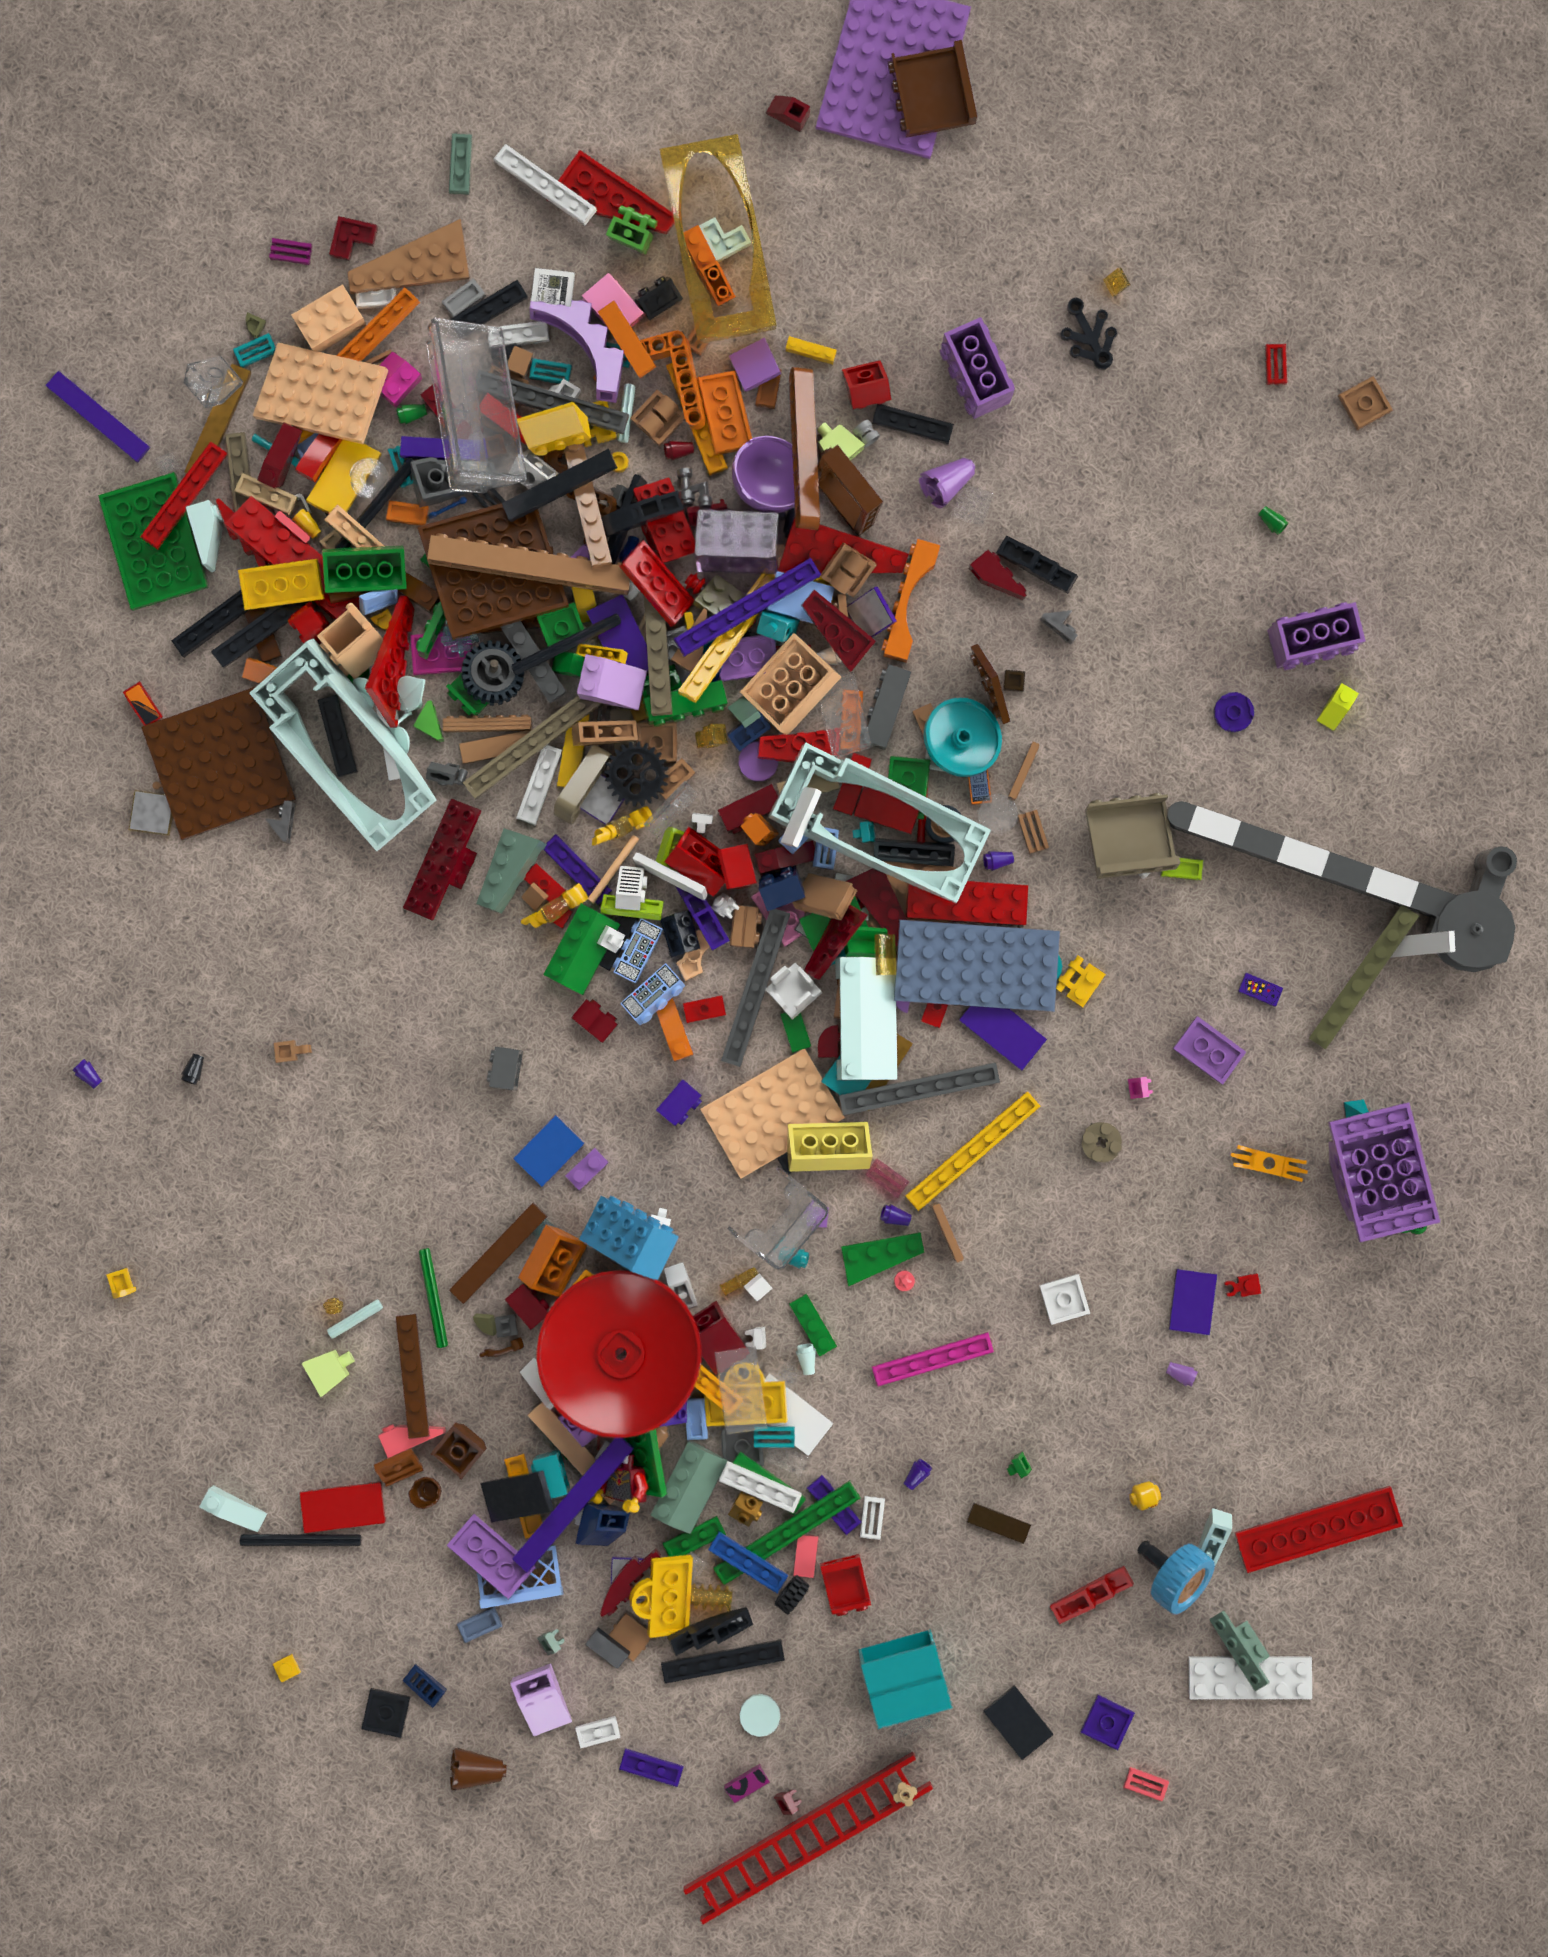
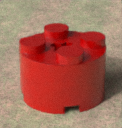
(308, 622)

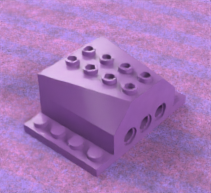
(1381, 1172)

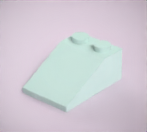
(207, 530)

